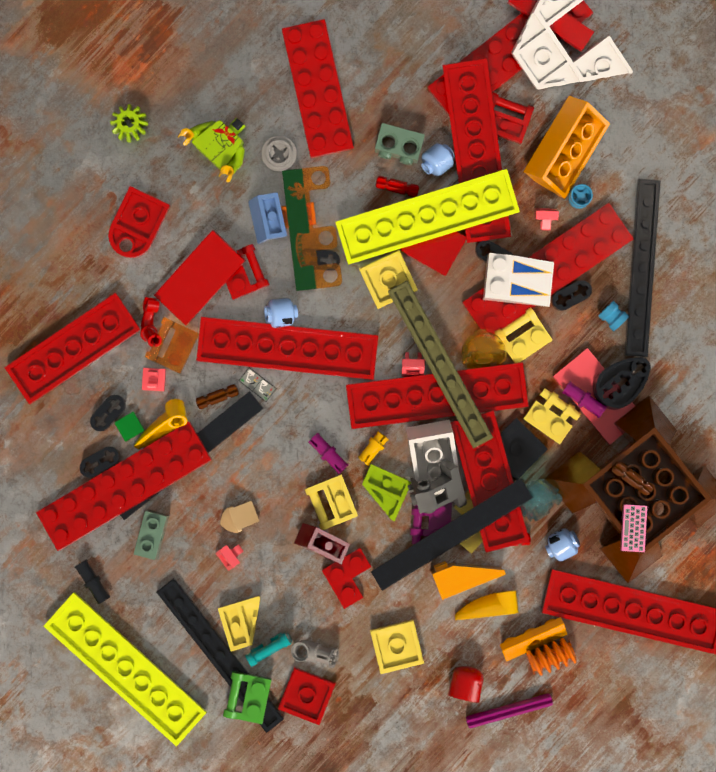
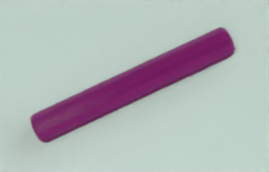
(509, 710)

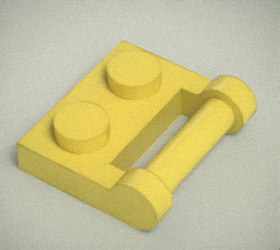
(529, 341)
(338, 499)

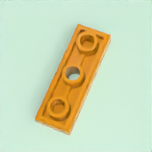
(532, 638)

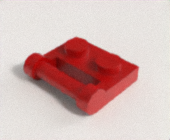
(509, 126)
(239, 282)

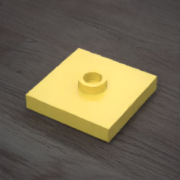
(385, 275)
(396, 646)

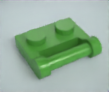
(254, 701)

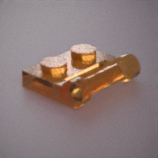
(178, 349)

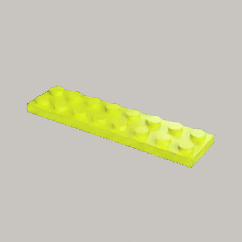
(427, 216)
(125, 669)

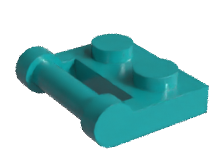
(261, 652)

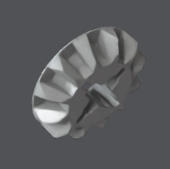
(280, 143)

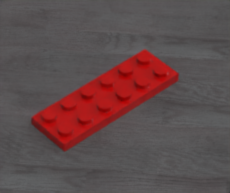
(317, 88)
(72, 348)
(487, 474)

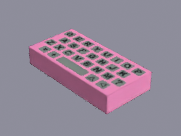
(633, 528)

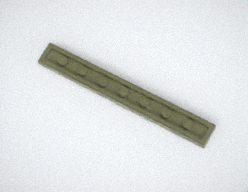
(440, 364)

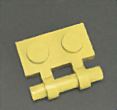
(547, 421)

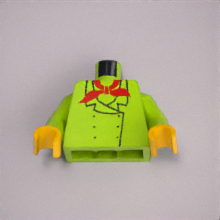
(218, 144)

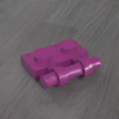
(436, 521)

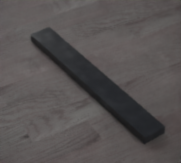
(642, 268)
(220, 430)
(452, 534)
(211, 643)

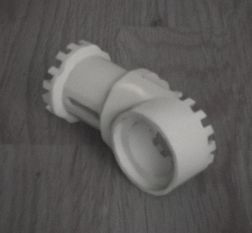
(315, 653)

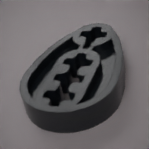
(613, 374)

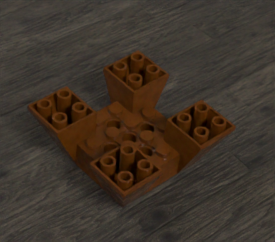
(649, 453)

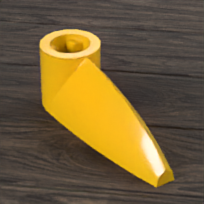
(170, 420)
(490, 605)

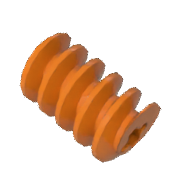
(551, 656)

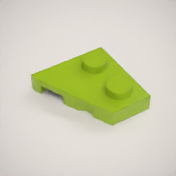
(386, 489)

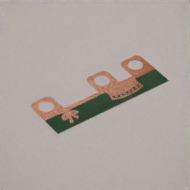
(303, 236)

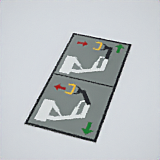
(257, 384)

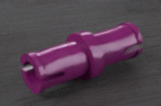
(584, 399)
(328, 453)

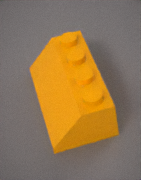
(567, 146)

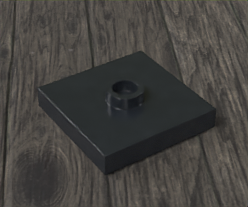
(521, 448)

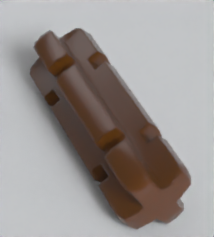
(217, 396)
(632, 478)

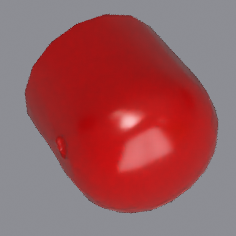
(466, 684)

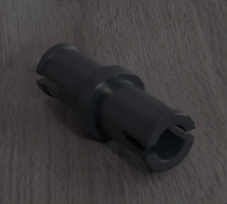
(92, 581)

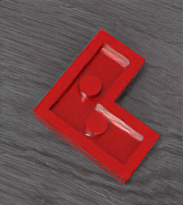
(341, 577)

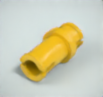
(375, 445)

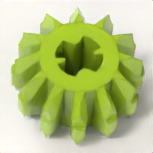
(125, 131)

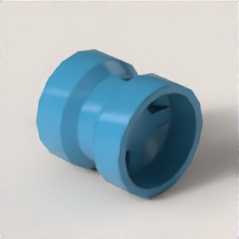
(583, 193)
(613, 316)

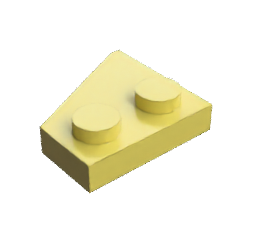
(240, 622)

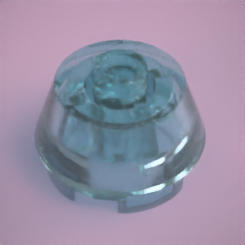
(544, 497)

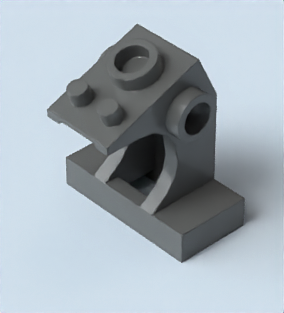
(449, 480)

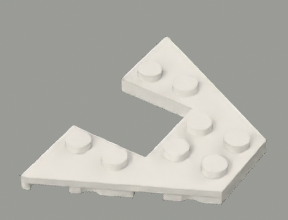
(547, 61)

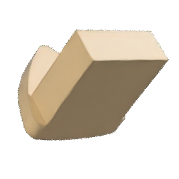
(239, 517)

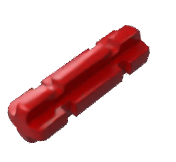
(397, 186)

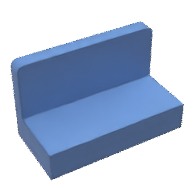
(267, 217)

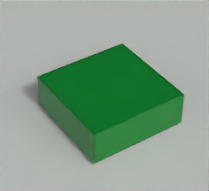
(129, 426)

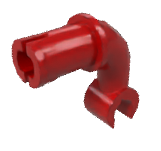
(148, 330)

